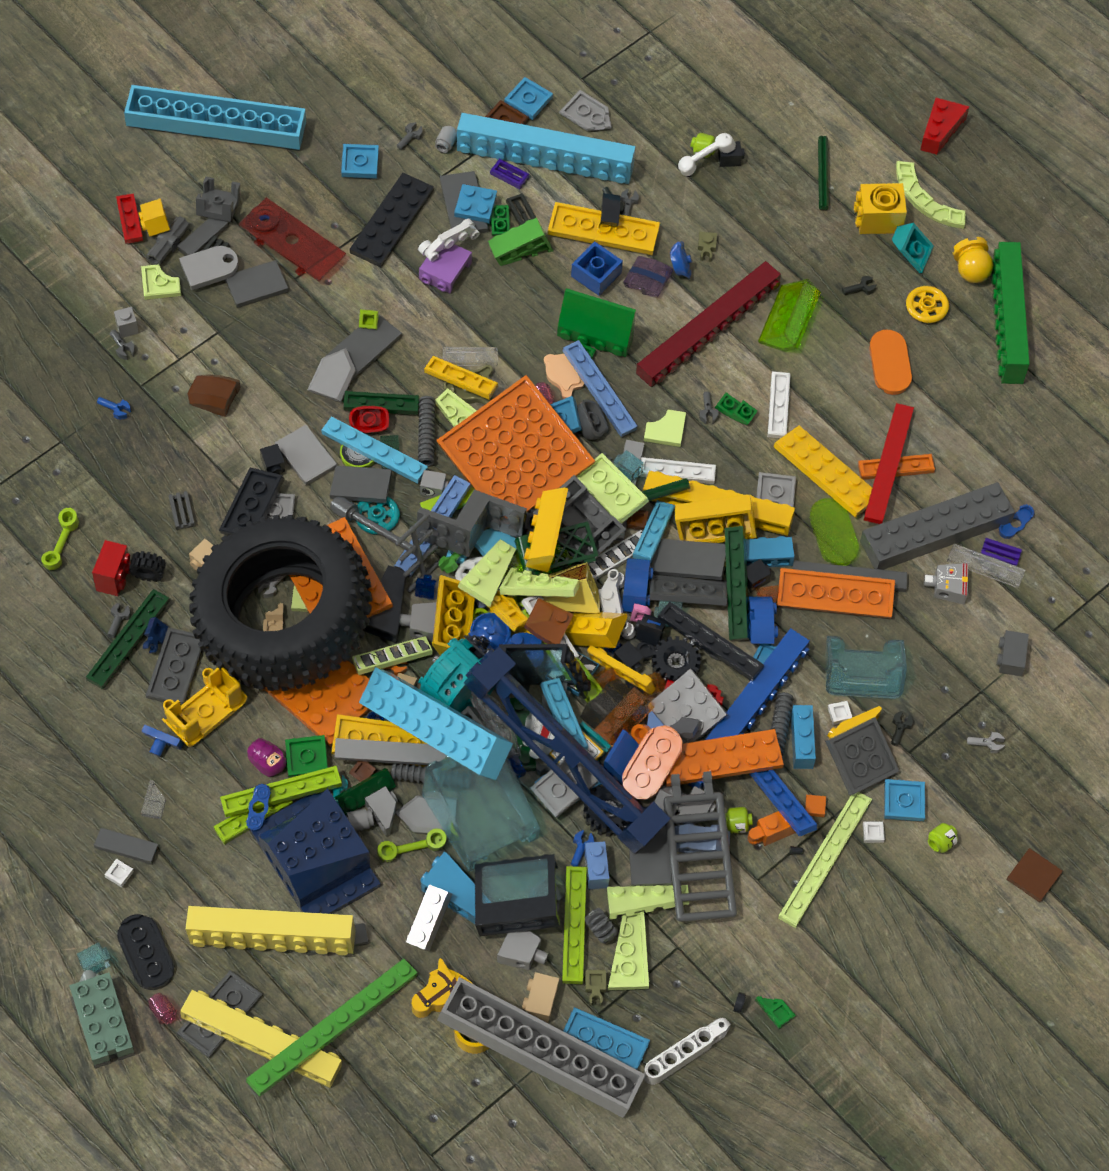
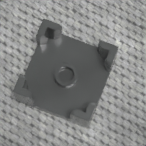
(217, 203)

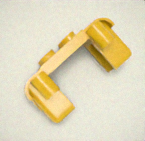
(206, 708)

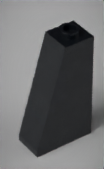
(387, 622)

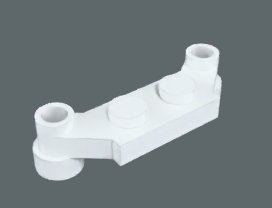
(448, 239)
(611, 600)

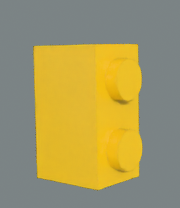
(153, 217)

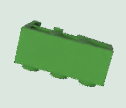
(520, 242)

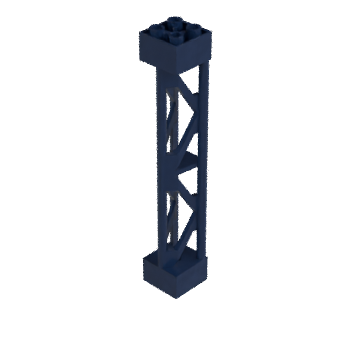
(494, 670)

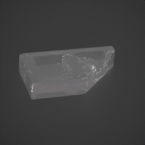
(153, 803)

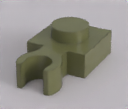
(707, 244)
(595, 983)

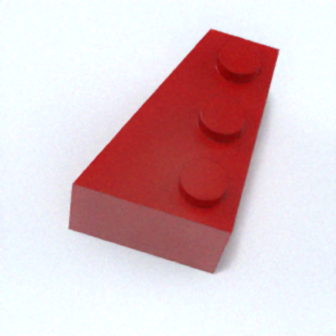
(942, 123)

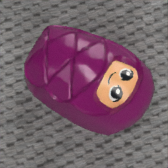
(266, 757)

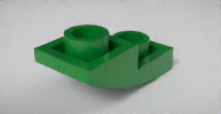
(500, 220)
(735, 410)

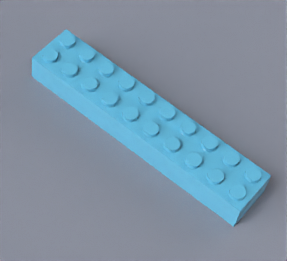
(215, 117)
(545, 148)
(436, 723)

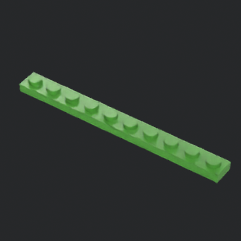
(331, 1027)

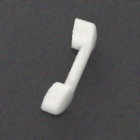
(723, 142)

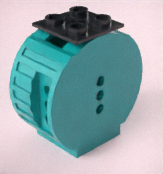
(448, 672)

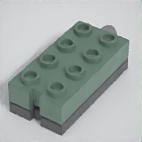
(101, 1018)

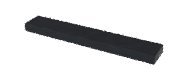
(710, 641)

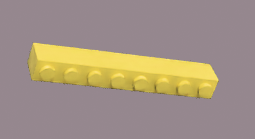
(255, 1035)

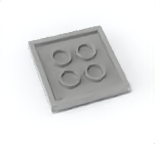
(688, 699)

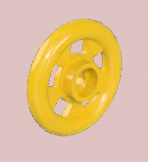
(924, 317)

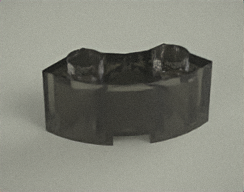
(604, 702)

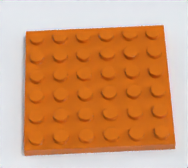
(516, 447)

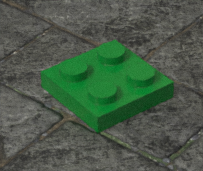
(305, 755)

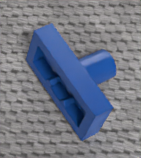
(161, 740)

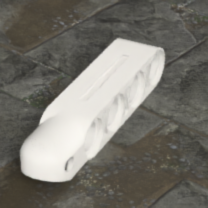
(714, 1032)

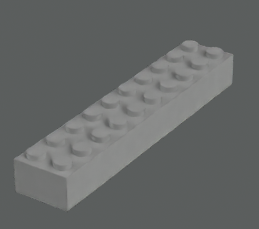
(541, 1047)

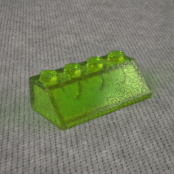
(790, 315)

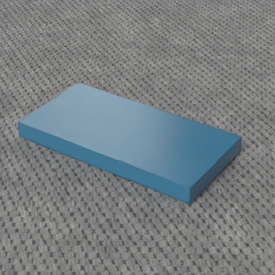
(607, 1037)

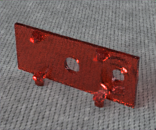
(311, 252)

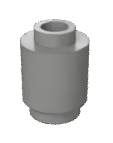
(446, 139)
(360, 819)

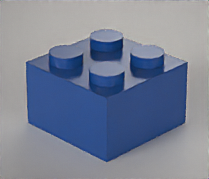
(596, 268)

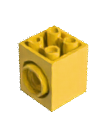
(880, 208)

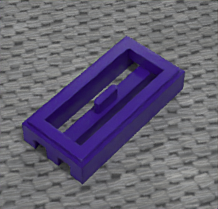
(507, 175)
(1001, 550)

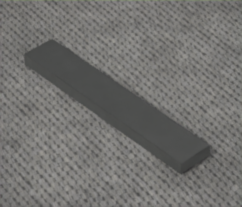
(899, 577)

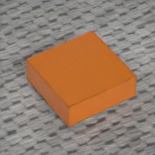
(815, 805)

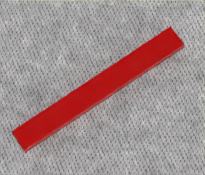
(888, 464)

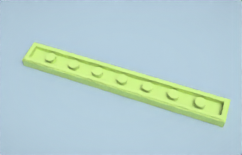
(824, 859)

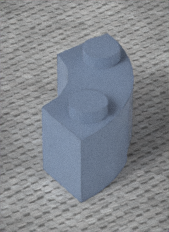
(698, 846)

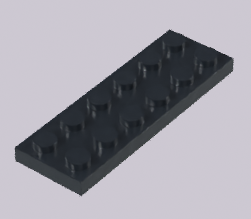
(391, 219)

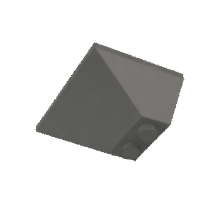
(583, 507)

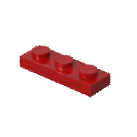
(129, 218)

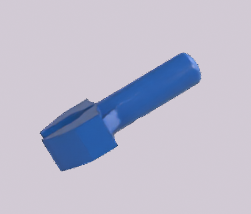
(115, 407)
(580, 847)

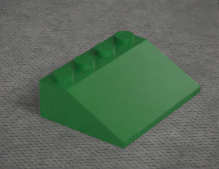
(596, 323)

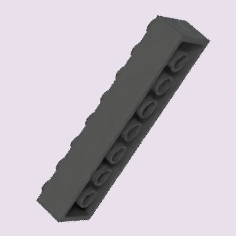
(937, 526)

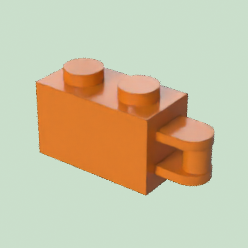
(770, 829)

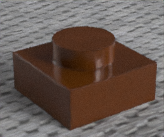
(638, 520)
(362, 770)

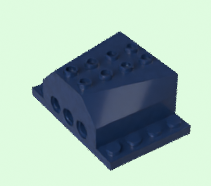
(317, 854)

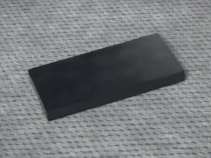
(252, 499)

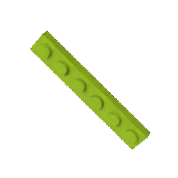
(283, 790)
(574, 925)

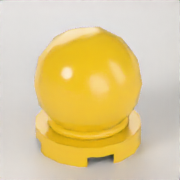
(973, 260)

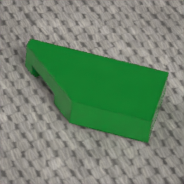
(776, 1010)

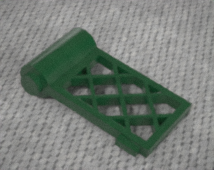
(521, 545)

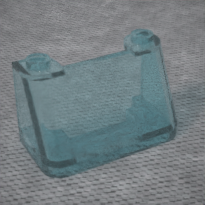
(865, 672)

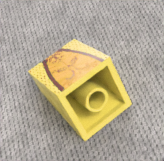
(587, 596)

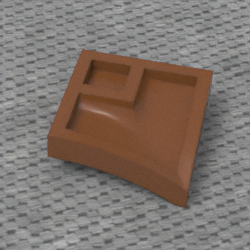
(548, 622)

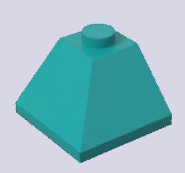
(913, 245)

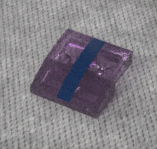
(648, 276)

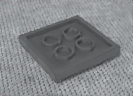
(862, 756)

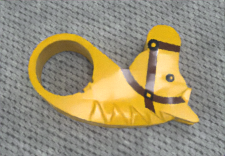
(434, 998)

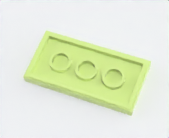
(612, 489)

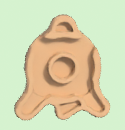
(562, 374)

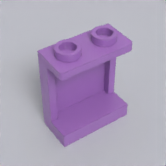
(446, 268)

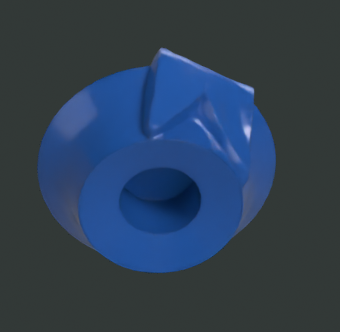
(680, 260)
(492, 628)

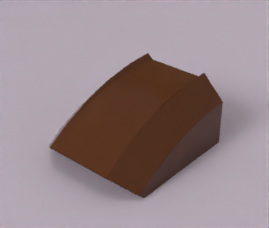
(213, 393)

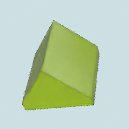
(368, 319)

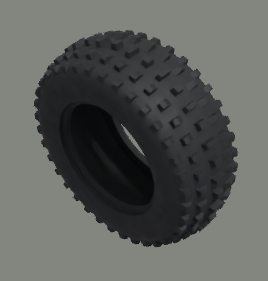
(263, 553)

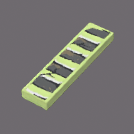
(392, 655)

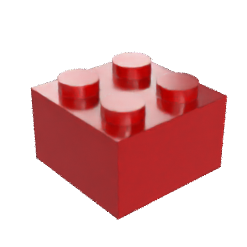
(111, 568)

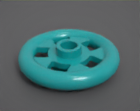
(393, 513)

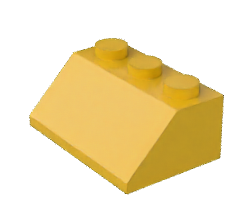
(596, 629)

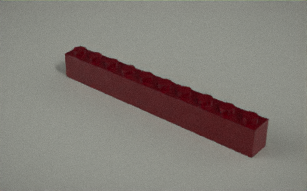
(708, 324)

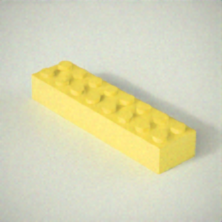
(270, 930)

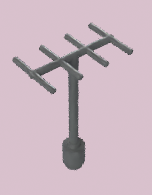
(349, 510)

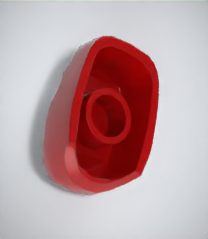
(369, 418)

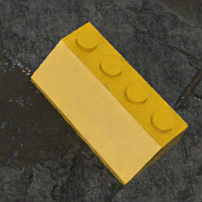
(707, 519)
(546, 529)
(452, 614)

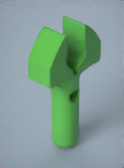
(449, 563)

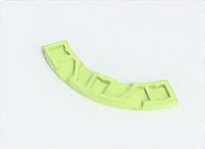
(923, 201)

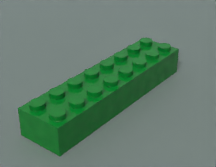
(1010, 313)

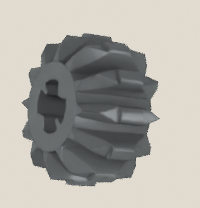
(601, 925)

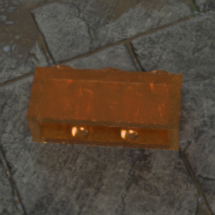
(624, 716)

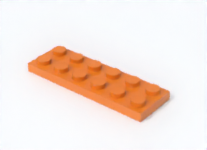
(835, 593)
(728, 756)

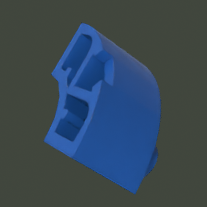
(636, 583)
(762, 620)

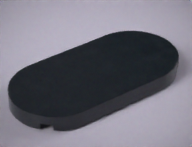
(145, 952)

